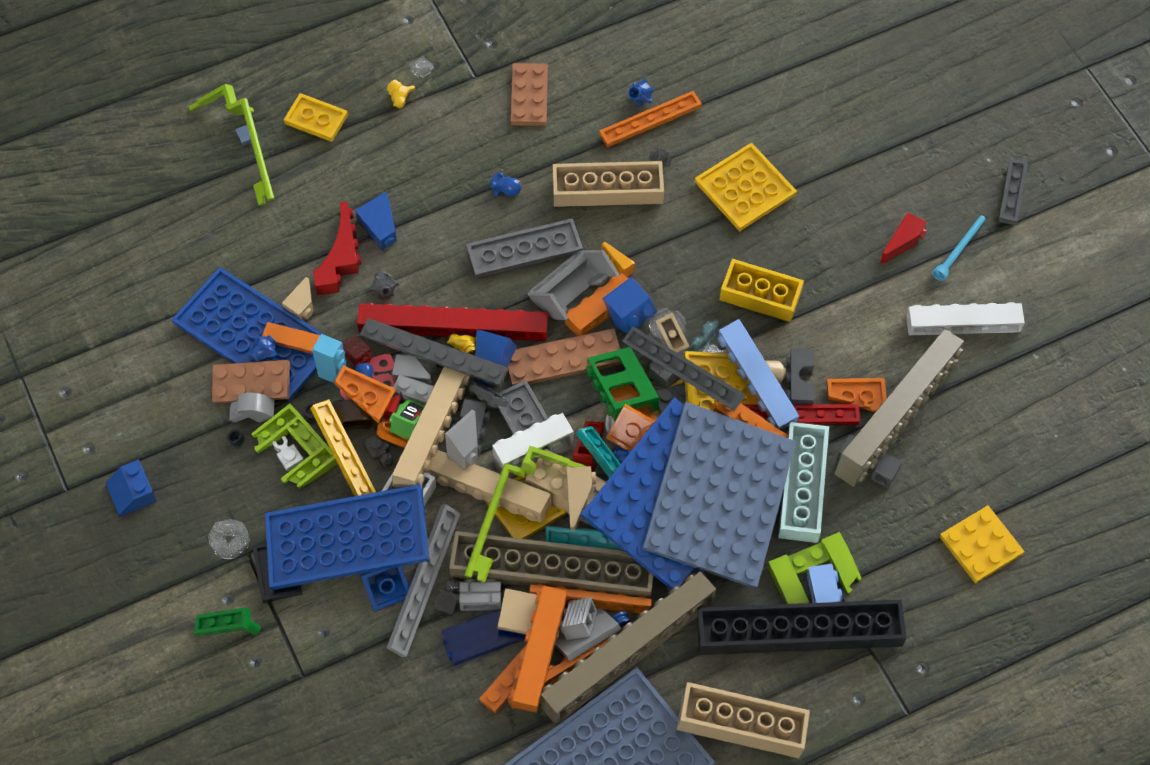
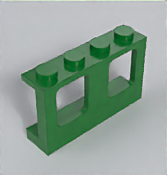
(633, 375)

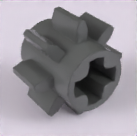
(661, 155)

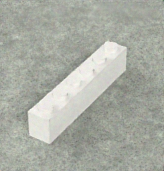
(965, 318)

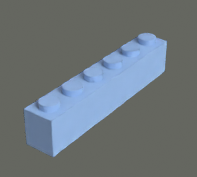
(757, 374)

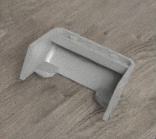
(570, 280)

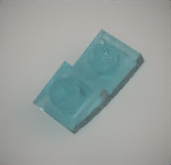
(707, 334)

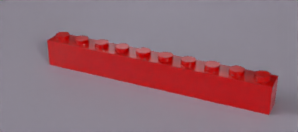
(460, 321)

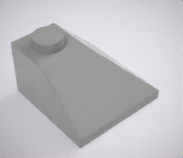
(462, 441)

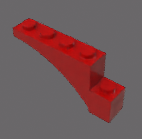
(341, 258)

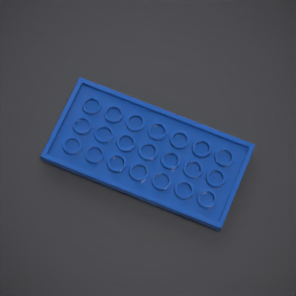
(228, 317)
(346, 537)

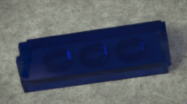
(477, 638)

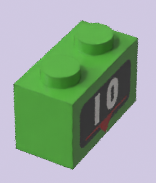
(406, 418)

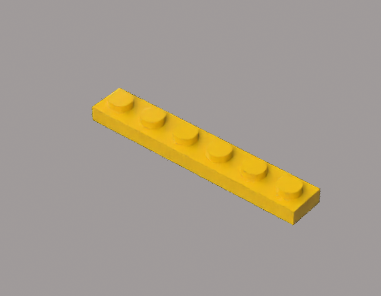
(342, 448)

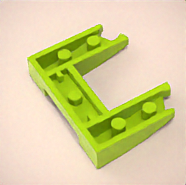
(291, 422)
(830, 550)

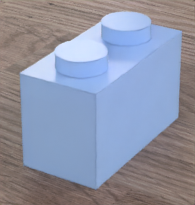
(823, 584)

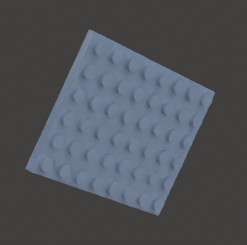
(719, 495)
(618, 728)

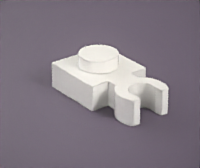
(287, 455)

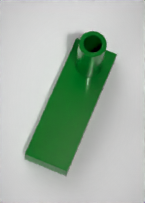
(225, 622)

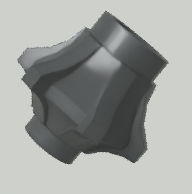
(383, 284)

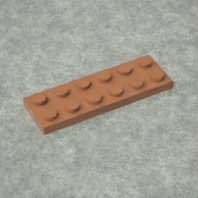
(561, 357)

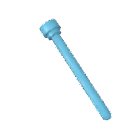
(942, 271)

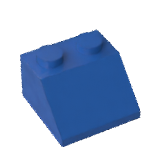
(629, 305)
(130, 488)
(385, 587)

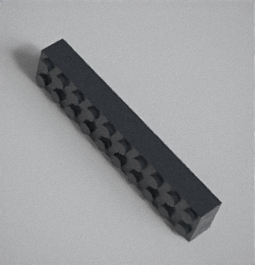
(800, 627)

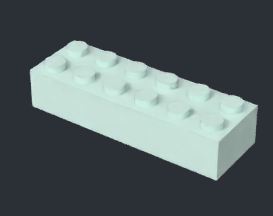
(804, 484)

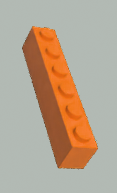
(539, 649)

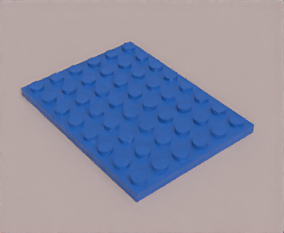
(628, 498)

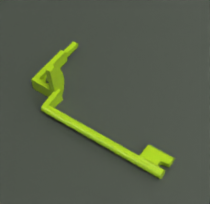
(241, 107)
(482, 564)

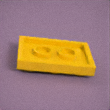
(316, 117)

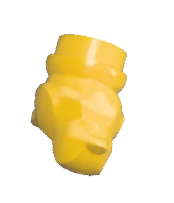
(398, 92)
(463, 343)

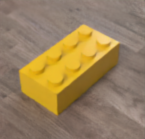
(761, 290)

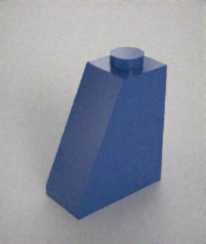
(378, 221)
(494, 349)

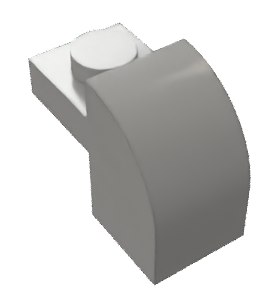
(253, 406)

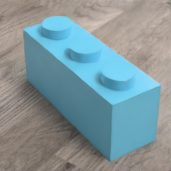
(328, 357)

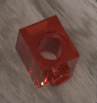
(357, 350)

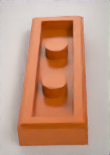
(291, 337)

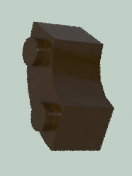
(352, 415)

